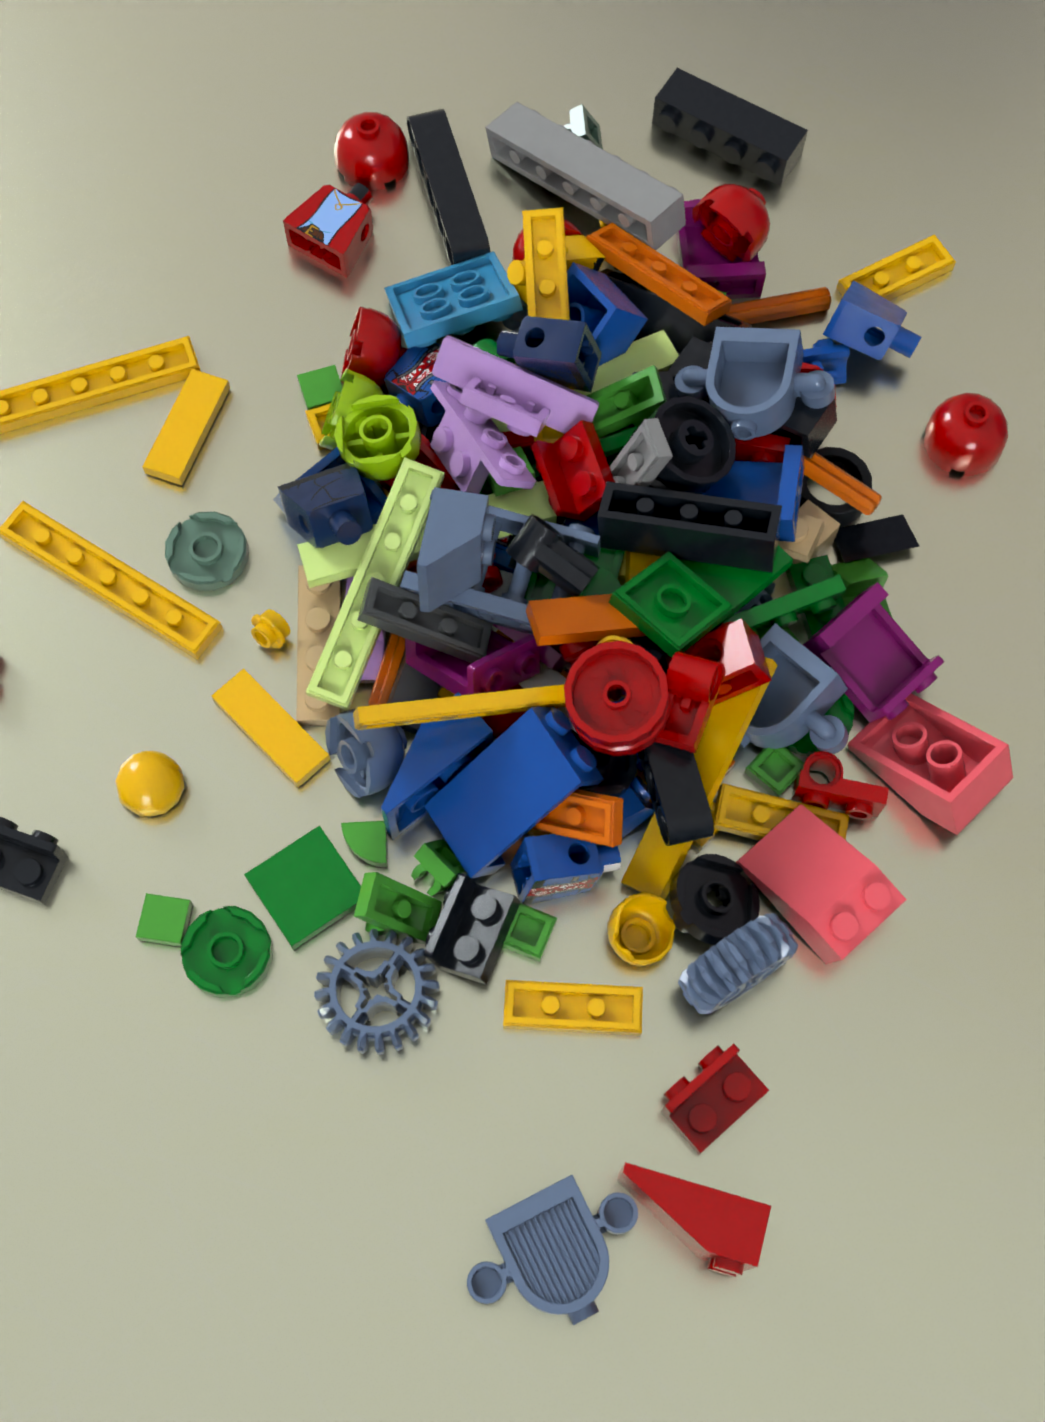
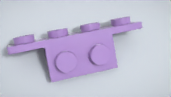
(510, 392)
(474, 446)

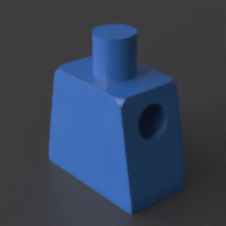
(857, 323)

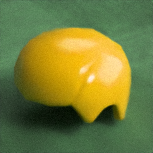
(149, 783)
(641, 929)

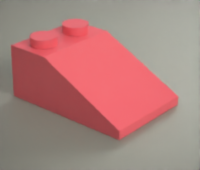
(935, 762)
(820, 884)

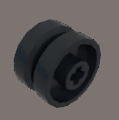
(699, 444)

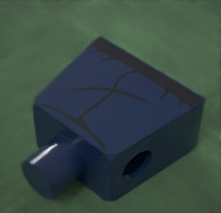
(555, 350)
(327, 506)

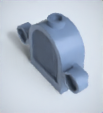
(756, 379)
(797, 698)
(553, 1250)

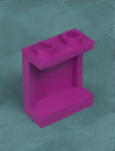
(696, 256)
(873, 656)
(502, 667)

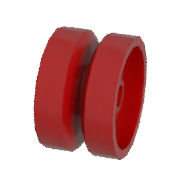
(608, 673)

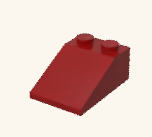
(706, 1220)

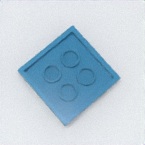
(453, 300)

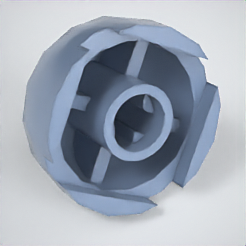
(367, 756)

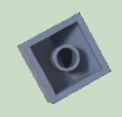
(454, 546)

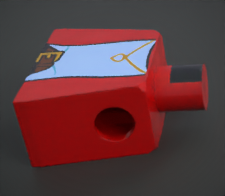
(332, 227)

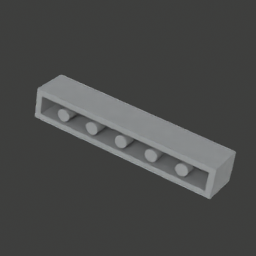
(586, 175)

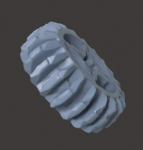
(737, 963)
(365, 1010)

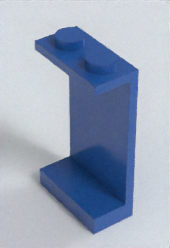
(768, 484)
(511, 788)

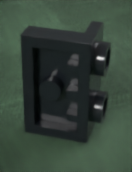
(29, 862)
(470, 929)

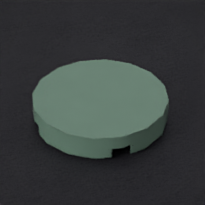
(207, 551)

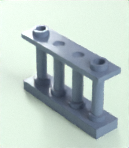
(510, 608)

